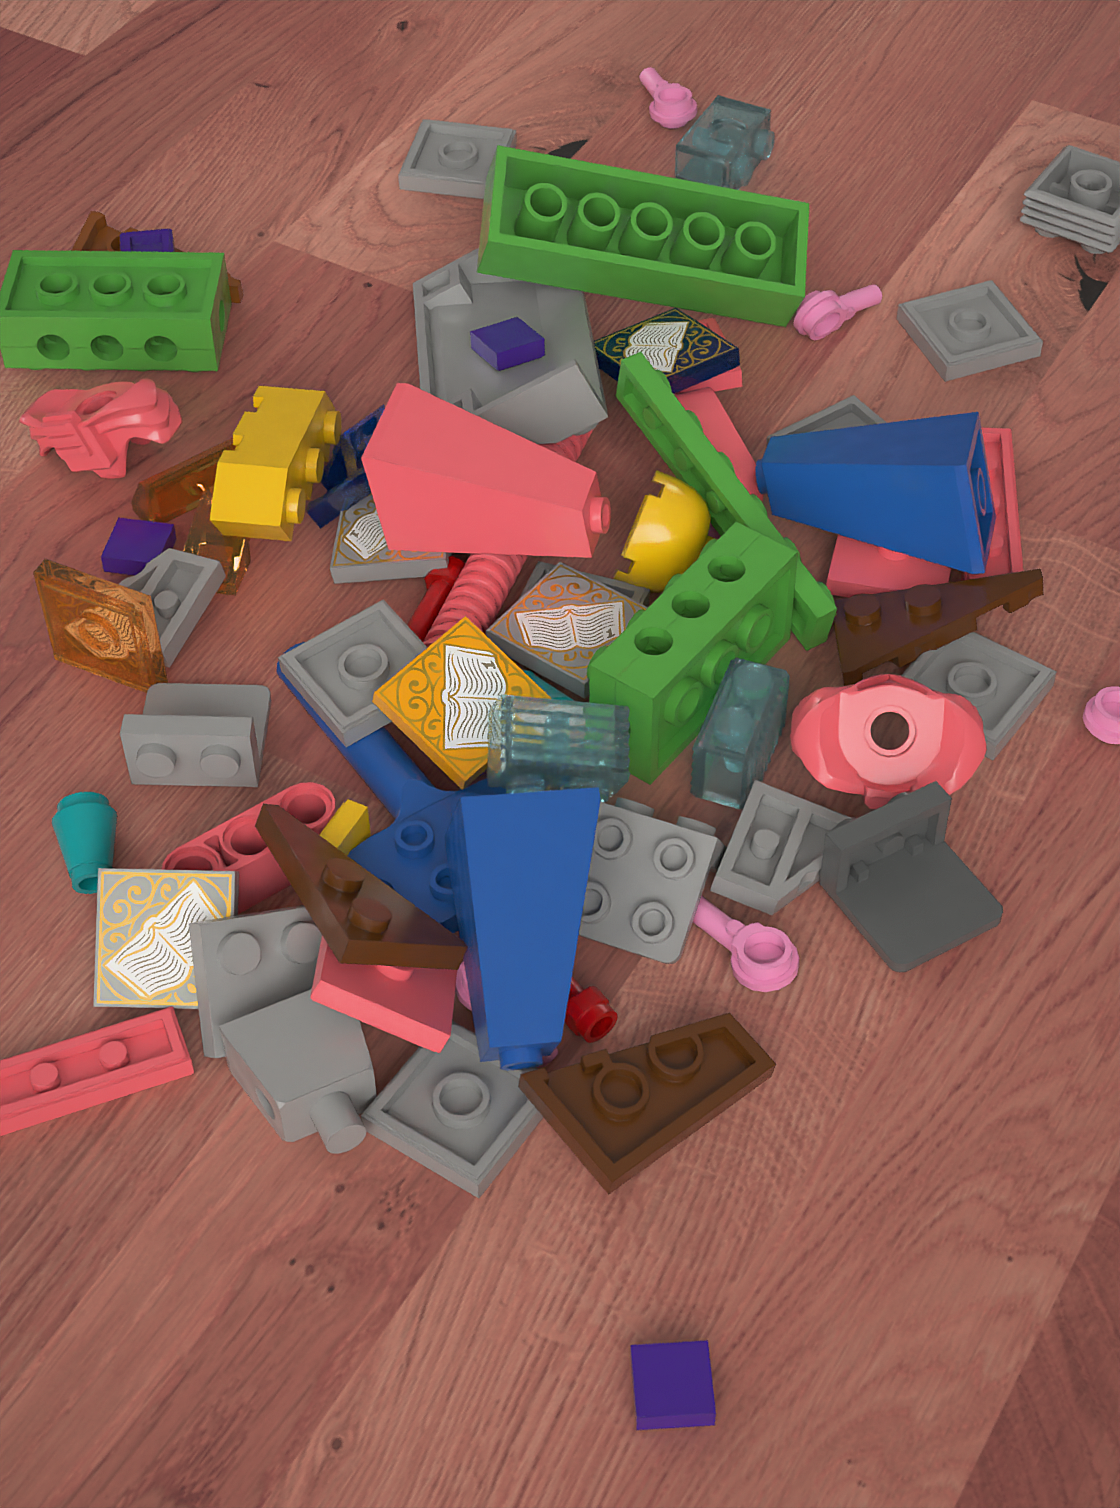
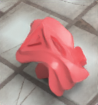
(98, 423)
(837, 747)

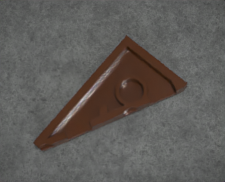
(921, 619)
(350, 906)

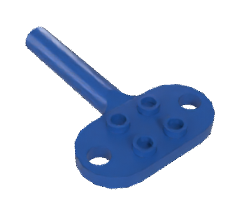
(411, 850)

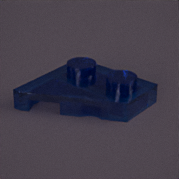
(345, 473)

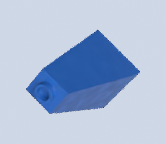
(891, 485)
(519, 907)

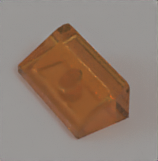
(178, 487)

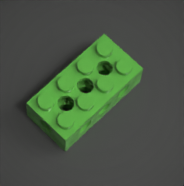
(69, 303)
(678, 649)

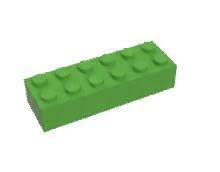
(643, 237)

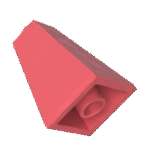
(474, 487)

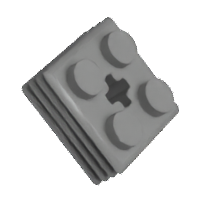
(1077, 200)

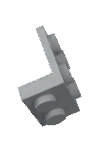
(198, 735)
(646, 880)

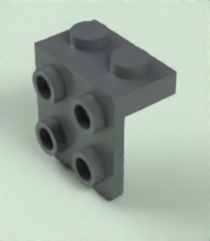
(905, 881)

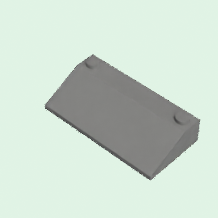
(535, 399)

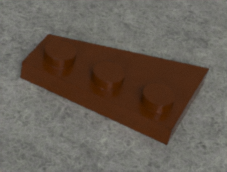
(646, 1099)

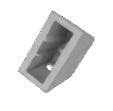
(304, 1070)

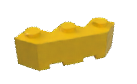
(274, 464)

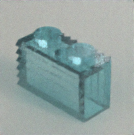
(739, 732)
(557, 745)

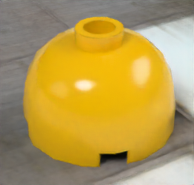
(665, 534)

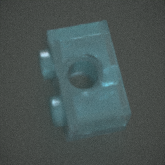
(725, 144)

